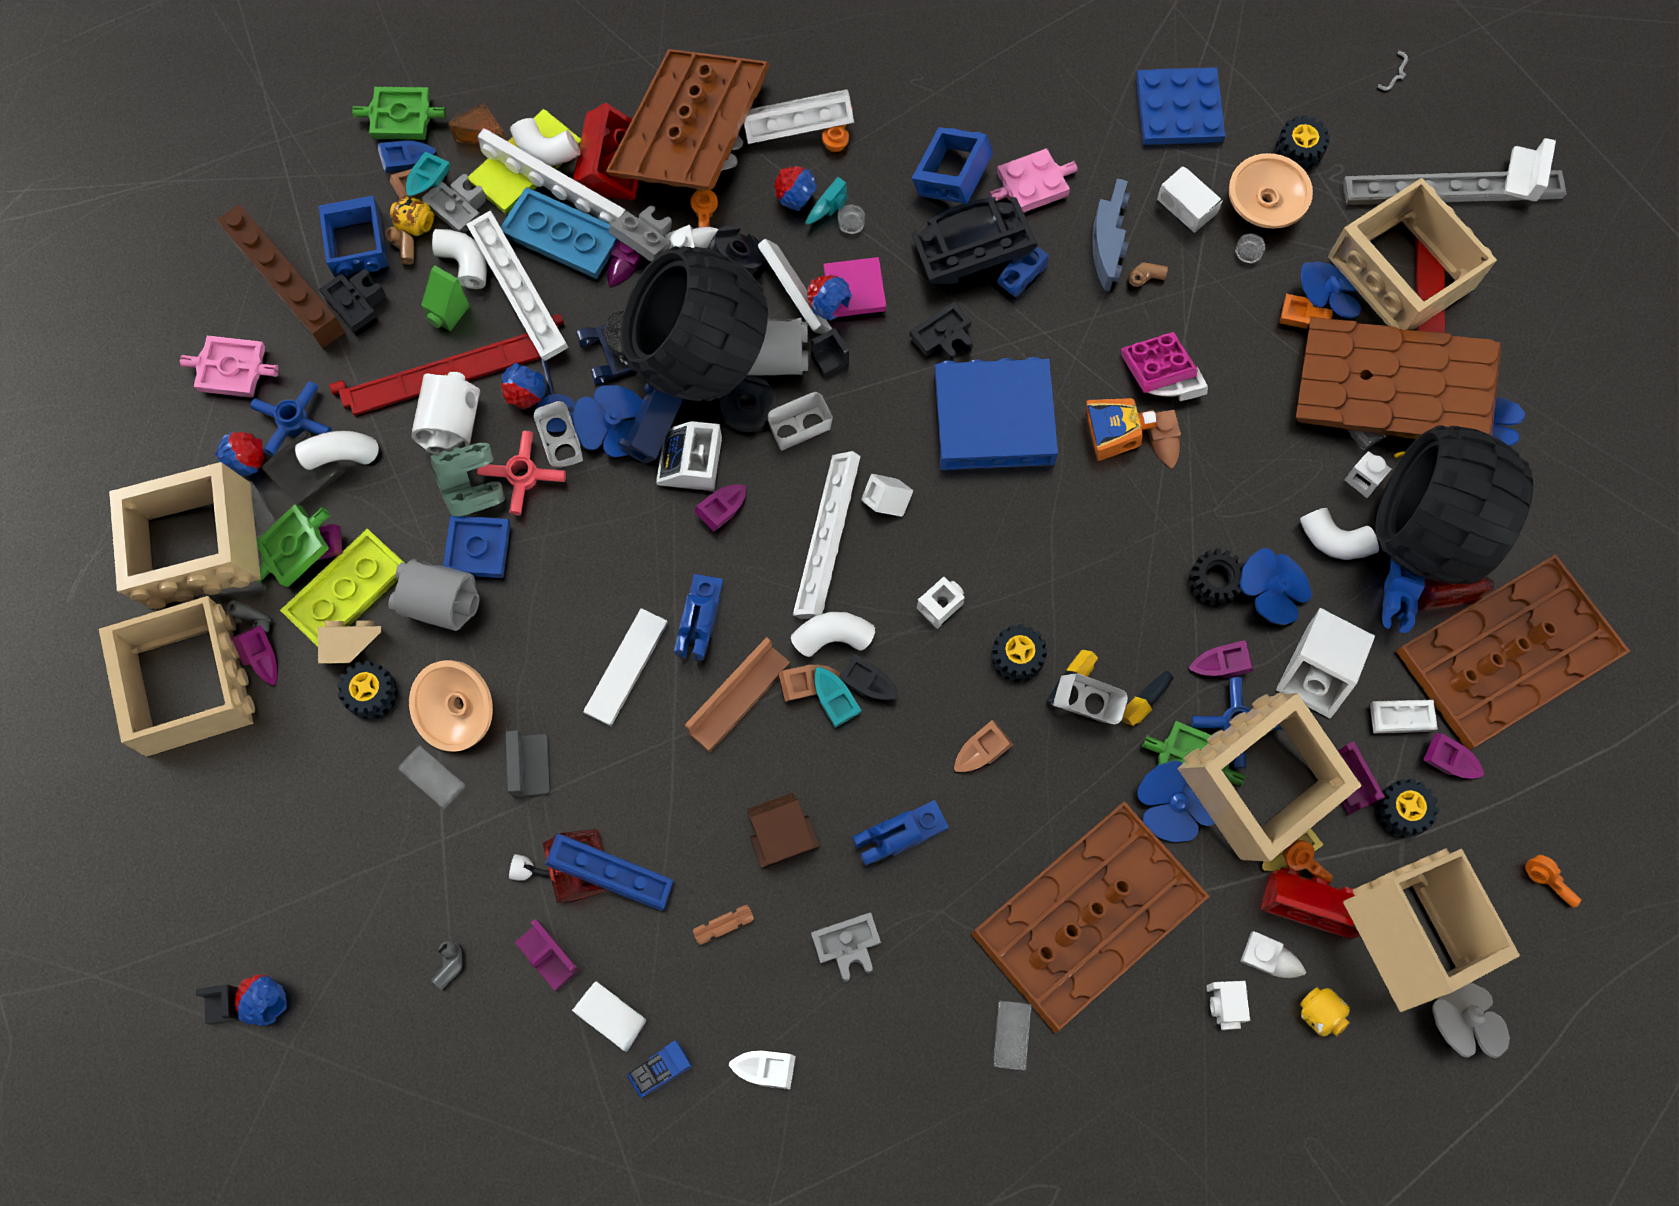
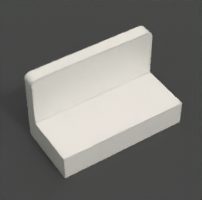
(1529, 171)

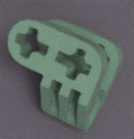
(453, 481)

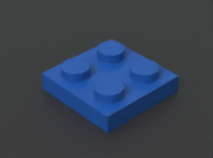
(477, 545)

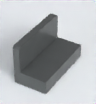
(527, 764)

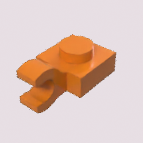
(1299, 310)

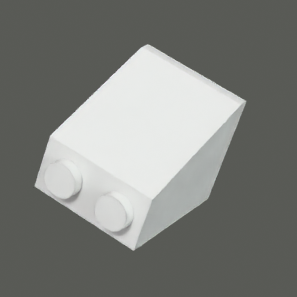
(1326, 662)

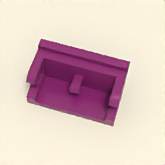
(1369, 791)

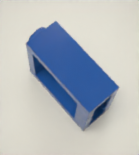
(949, 187)
(347, 214)

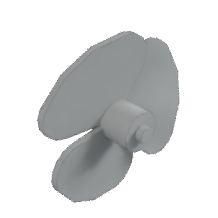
(1463, 1013)

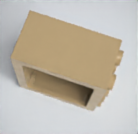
(1437, 229)
(235, 527)
(128, 638)
(1226, 807)
(1459, 914)

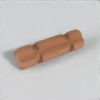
(723, 924)

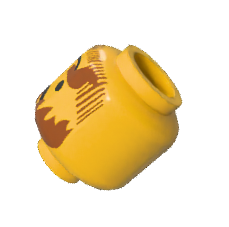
(412, 215)

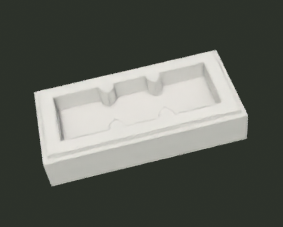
(1403, 716)

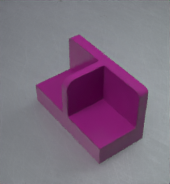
(547, 956)

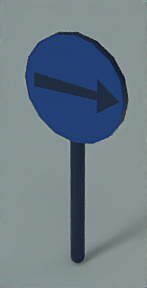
(555, 425)

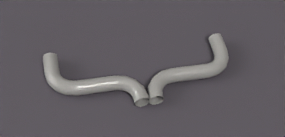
(1401, 76)

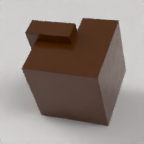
(780, 830)

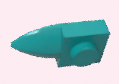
(426, 173)
(830, 201)
(835, 697)

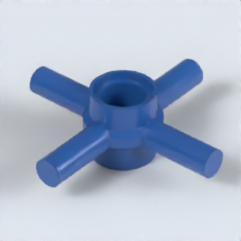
(284, 411)
(1223, 722)

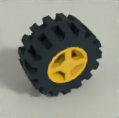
(1310, 134)
(1023, 643)
(359, 681)
(1418, 807)

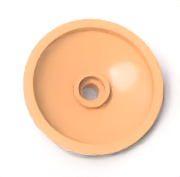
(1275, 180)
(437, 706)

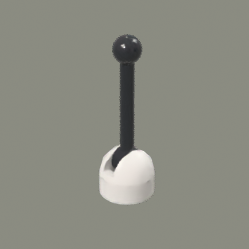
(523, 868)

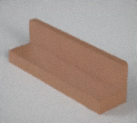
(736, 695)

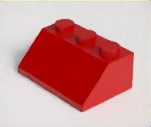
(600, 138)
(1309, 902)

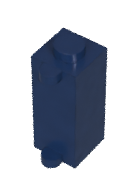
(650, 425)

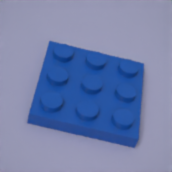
(1180, 106)

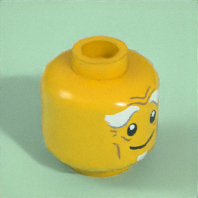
(1325, 1012)

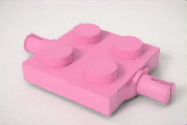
(1033, 180)
(229, 366)

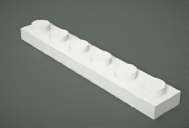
(544, 175)
(517, 286)
(826, 535)

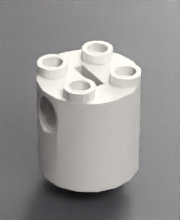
(445, 412)

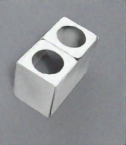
(1189, 199)
(545, 414)
(784, 415)
(1113, 705)
(610, 1016)

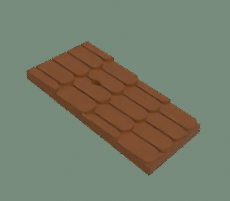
(688, 120)
(1396, 379)
(1512, 652)
(1089, 916)

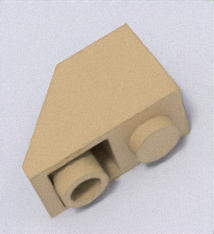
(344, 644)

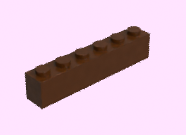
(281, 276)

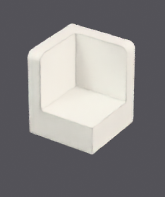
(887, 495)

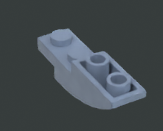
(1109, 237)

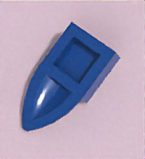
(402, 154)

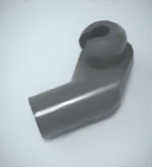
(249, 614)
(452, 964)

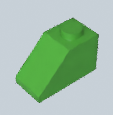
(444, 299)

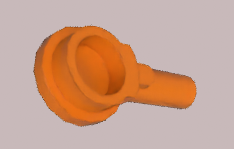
(835, 138)
(704, 204)
(1300, 856)
(1545, 871)

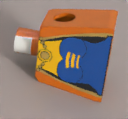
(1117, 425)

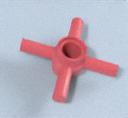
(524, 482)

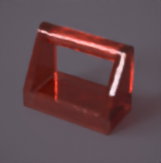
(1442, 595)
(567, 886)

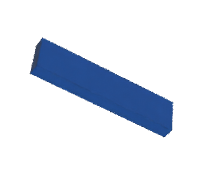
(609, 872)

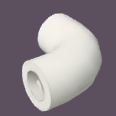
(548, 150)
(466, 251)
(336, 446)
(1338, 542)
(830, 628)

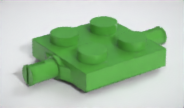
(399, 113)
(292, 545)
(1181, 742)

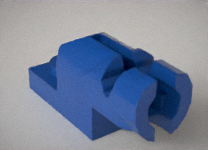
(1401, 597)
(699, 616)
(901, 832)

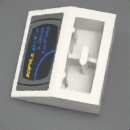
(690, 456)

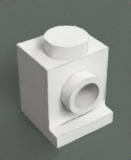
(1371, 468)
(942, 590)
(1229, 1004)

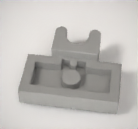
(456, 204)
(643, 233)
(847, 943)

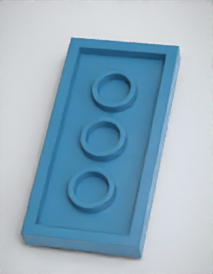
(560, 232)

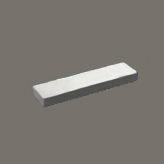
(792, 285)
(625, 667)

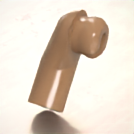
(403, 242)
(1146, 271)

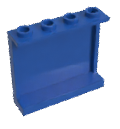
(995, 413)

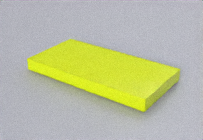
(501, 184)
(344, 586)

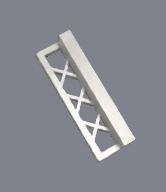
(798, 116)

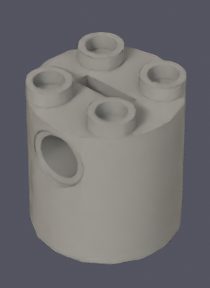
(782, 349)
(434, 594)

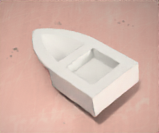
(691, 237)
(1185, 389)
(1271, 957)
(765, 1068)

